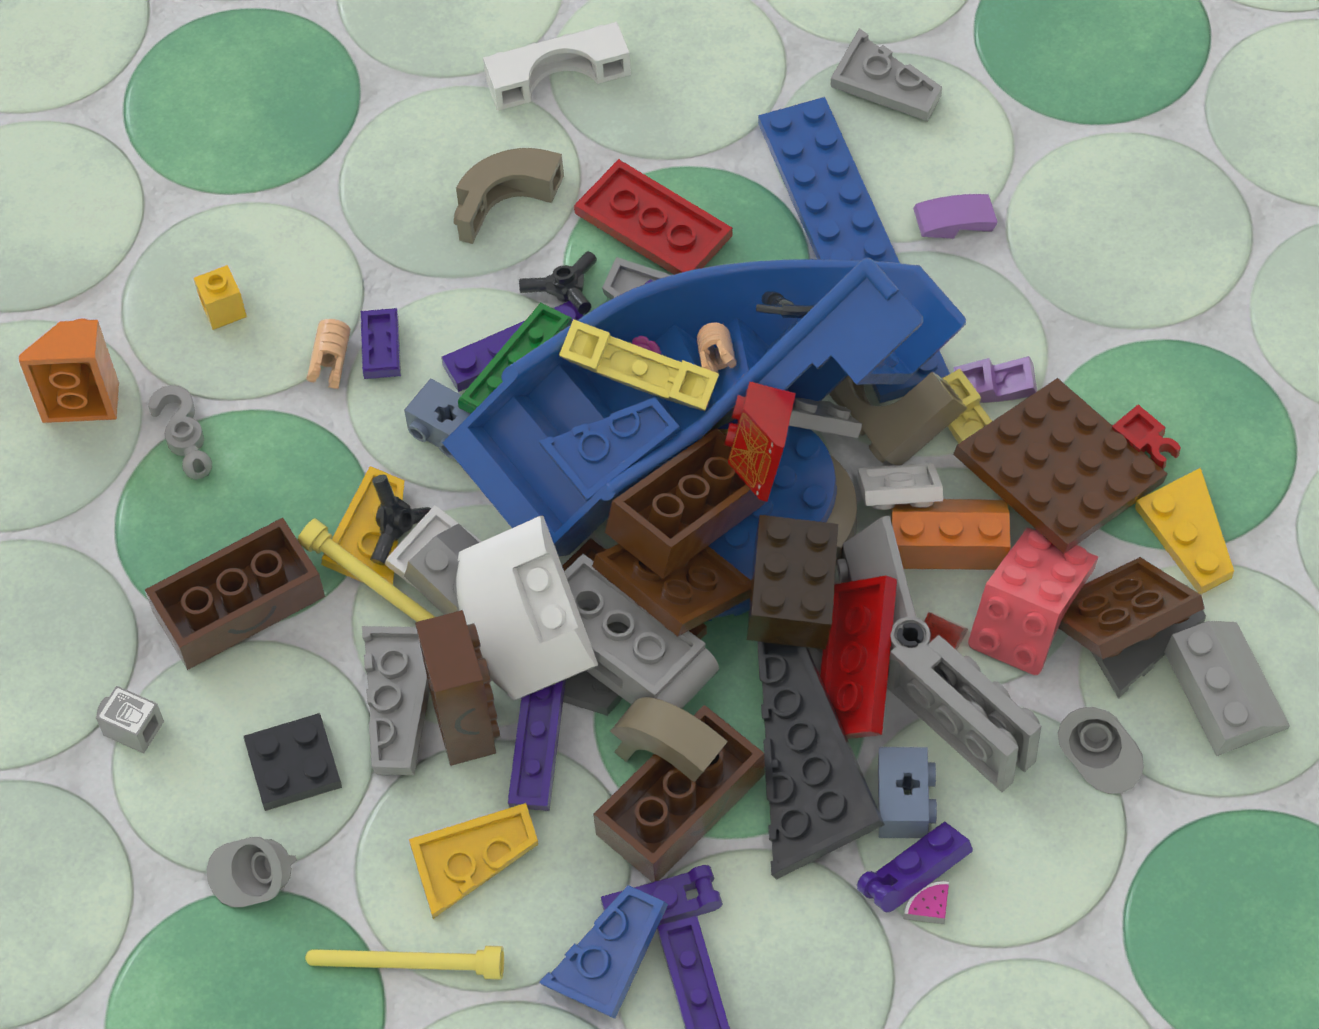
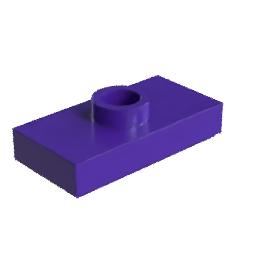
(380, 343)

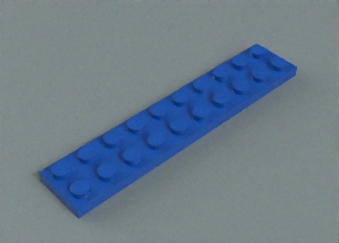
(832, 200)

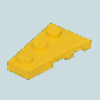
(358, 528)
(1189, 530)
(470, 853)

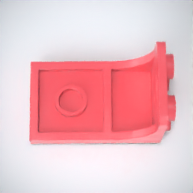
(1028, 601)

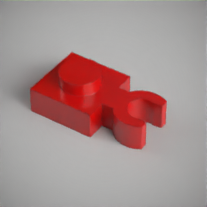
(1146, 434)

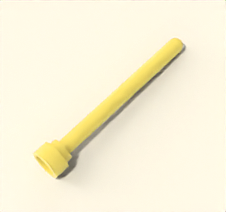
(316, 538)
(485, 962)

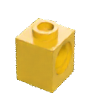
(220, 297)

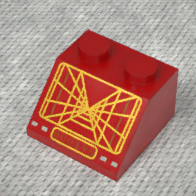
(759, 435)

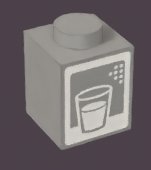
(129, 719)

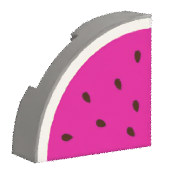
(928, 904)

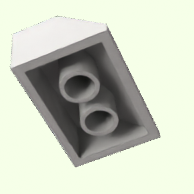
(876, 554)
(436, 567)
(1224, 685)

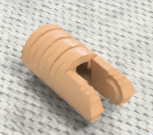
(329, 350)
(711, 357)

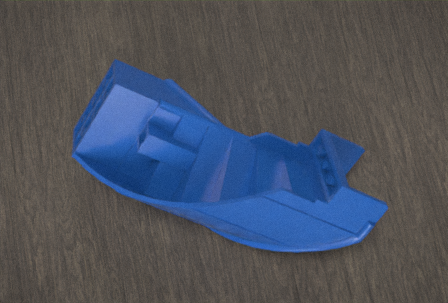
(866, 323)

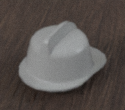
(1101, 749)
(249, 871)

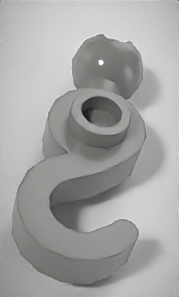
(182, 432)

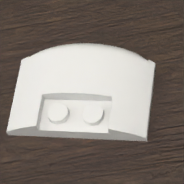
(523, 610)

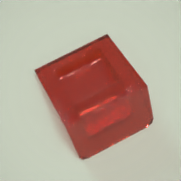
(947, 629)

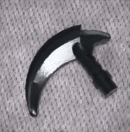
(776, 304)

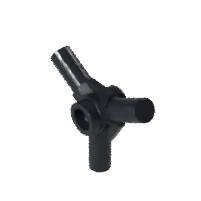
(564, 283)
(393, 518)

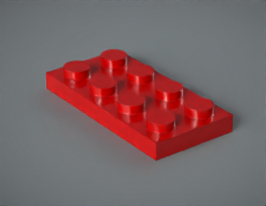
(652, 219)
(859, 653)

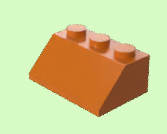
(72, 373)
(952, 534)

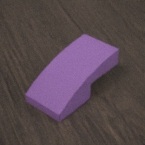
(949, 214)
(1001, 381)

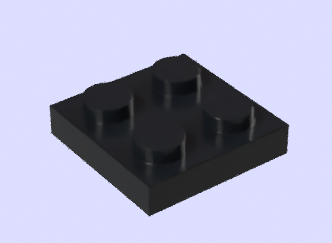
(292, 761)

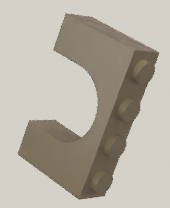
(906, 425)

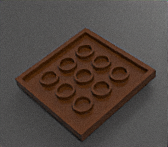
(1060, 465)

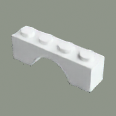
(594, 52)

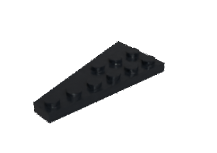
(809, 766)

